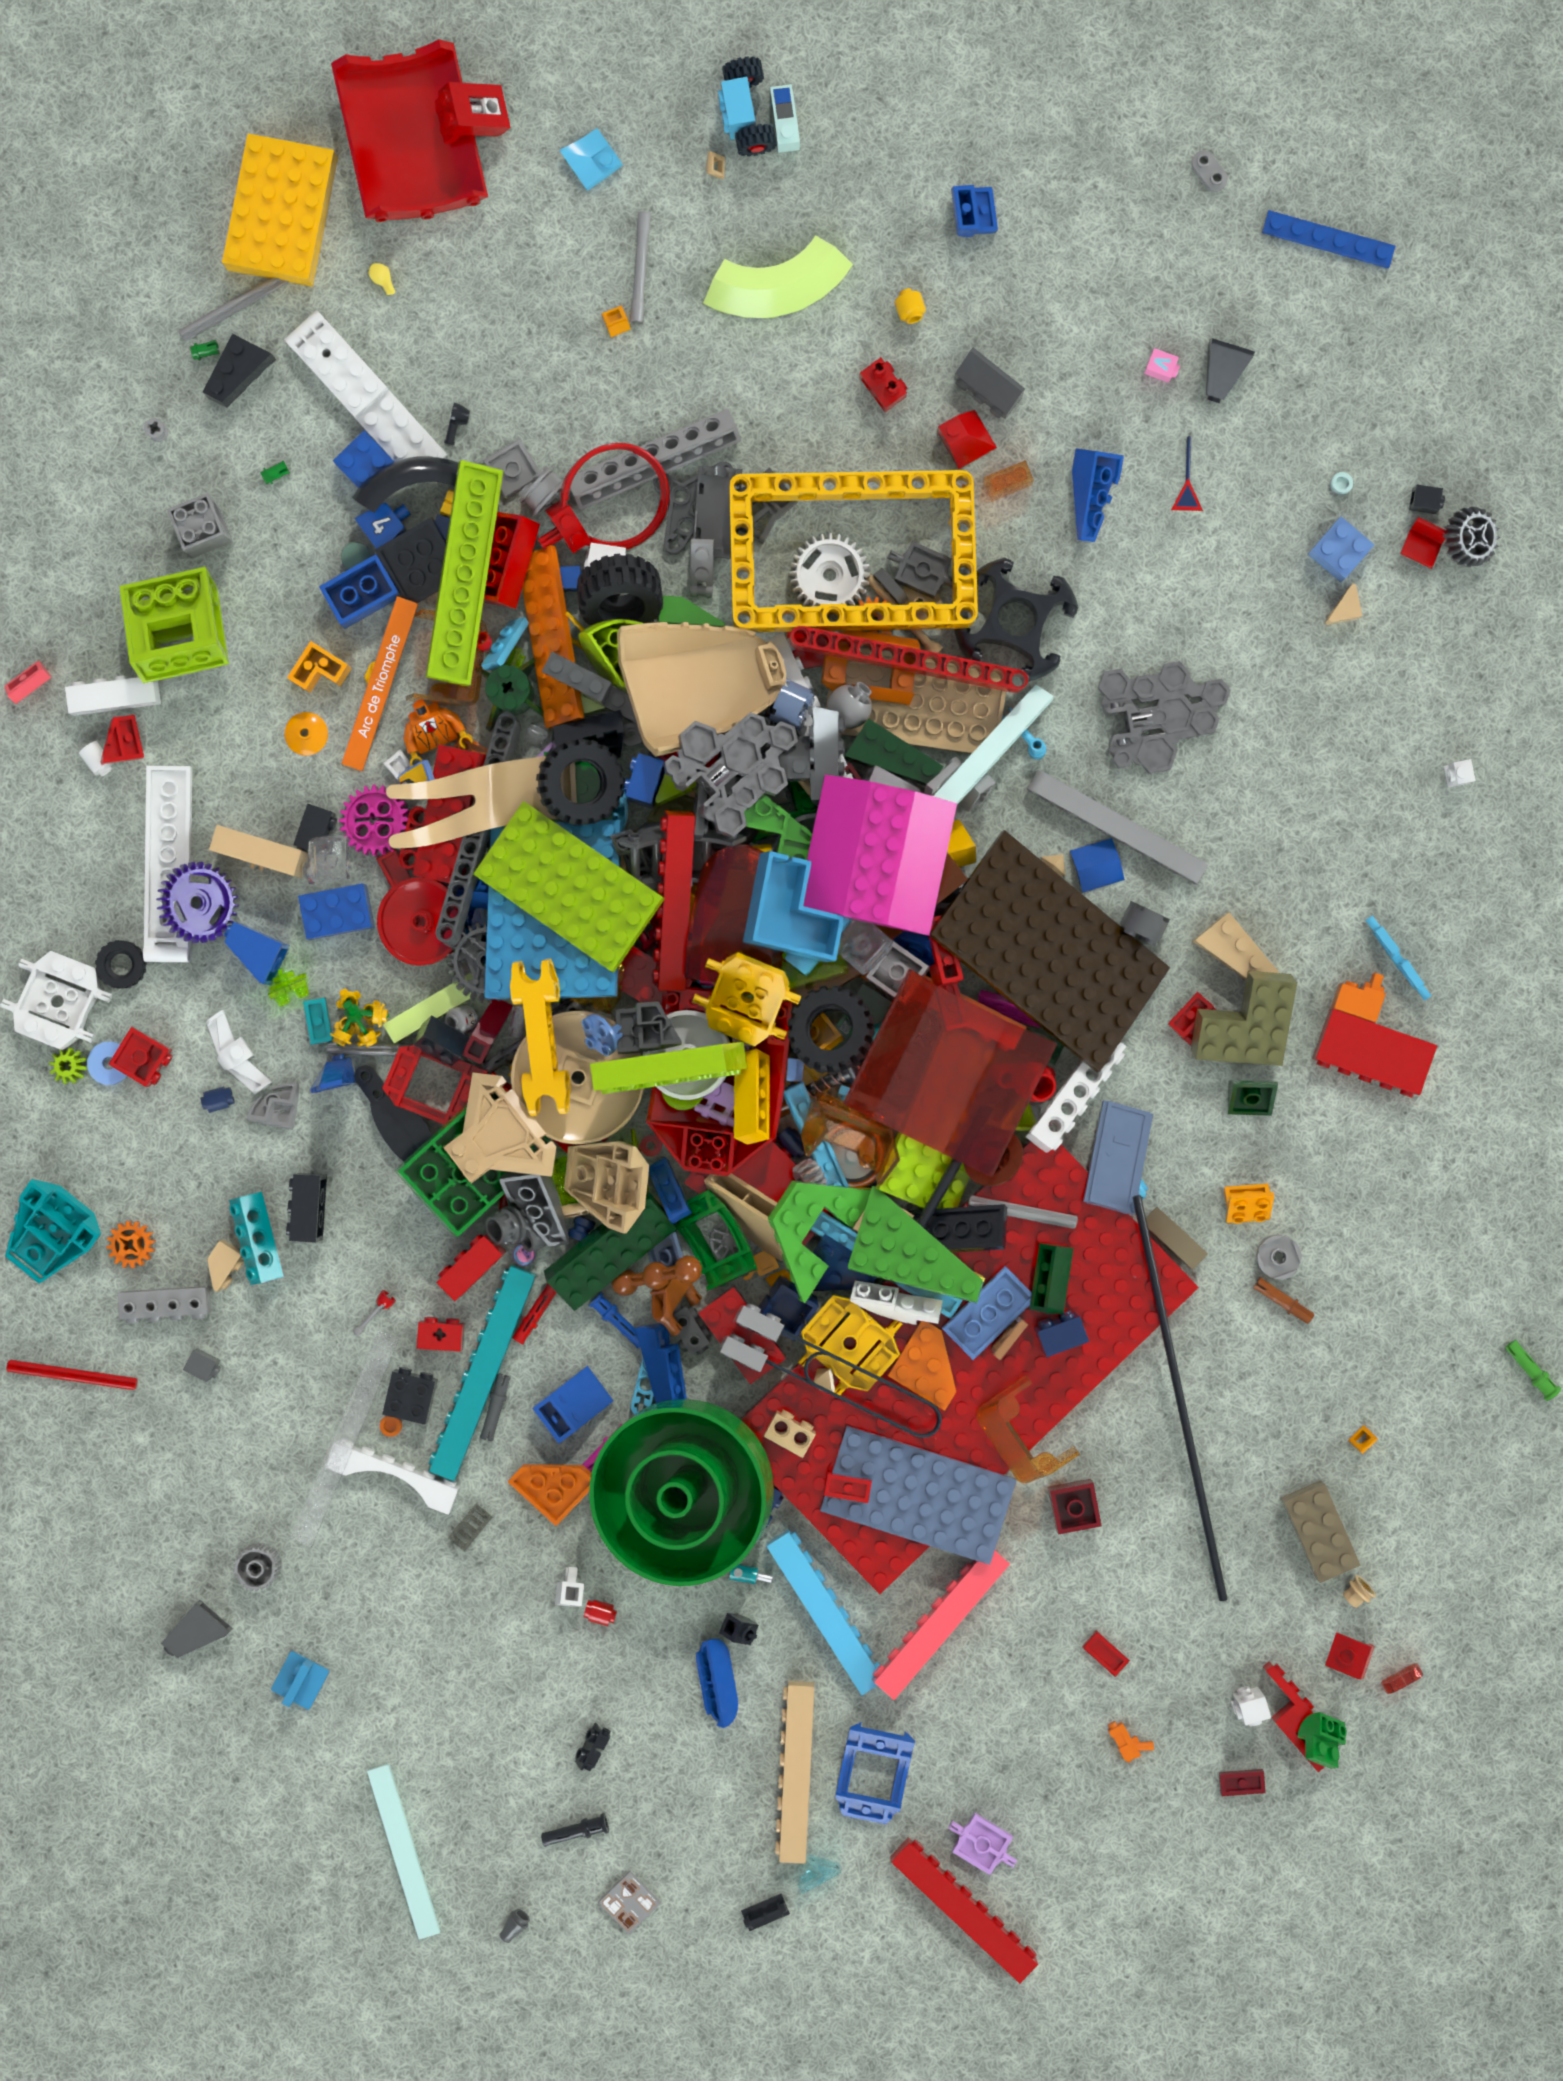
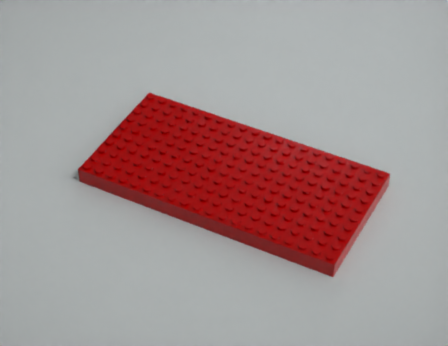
(1105, 1288)

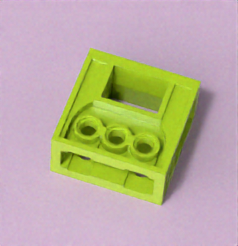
(173, 618)

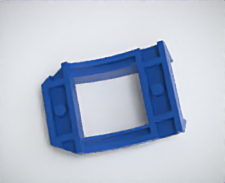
(882, 1744)

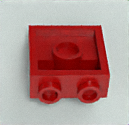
(141, 1057)

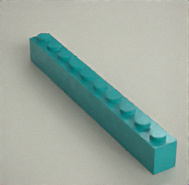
(482, 1373)

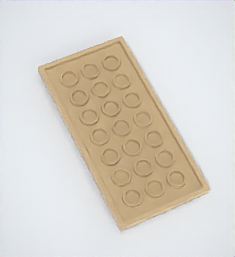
(941, 712)

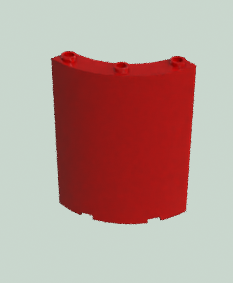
(397, 135)

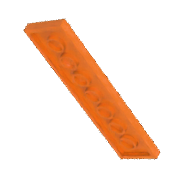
(549, 634)

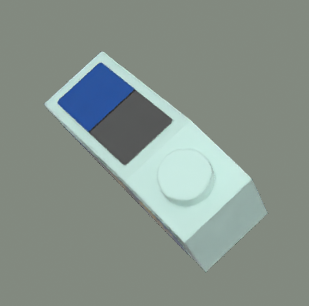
(785, 118)

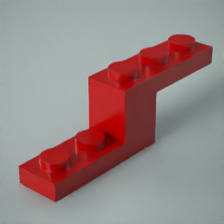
(947, 968)
(1294, 1712)

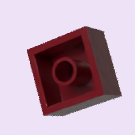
(1074, 1506)

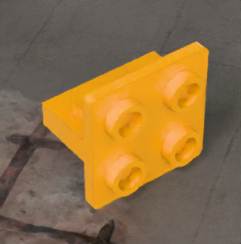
(1248, 1203)

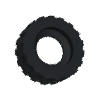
(103, 964)

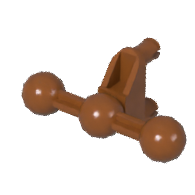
(667, 1287)

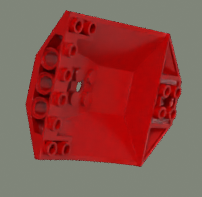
(701, 1142)

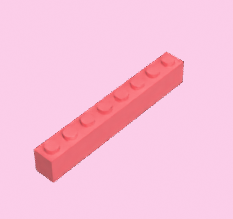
(937, 1624)

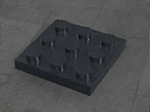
(415, 560)

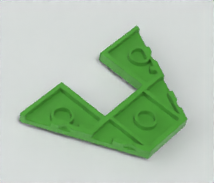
(769, 817)
(795, 1217)

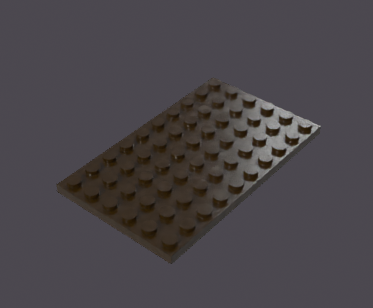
(1049, 951)

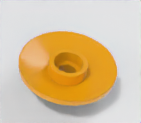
(314, 741)

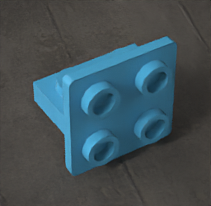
(299, 1680)

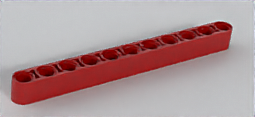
(919, 656)

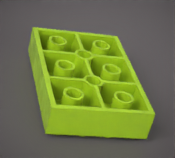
(668, 1068)

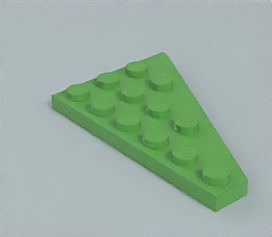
(902, 1251)

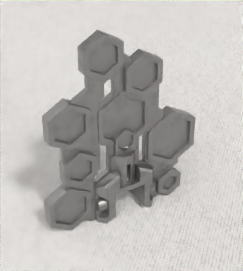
(1172, 713)
(740, 757)

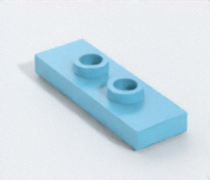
(505, 643)

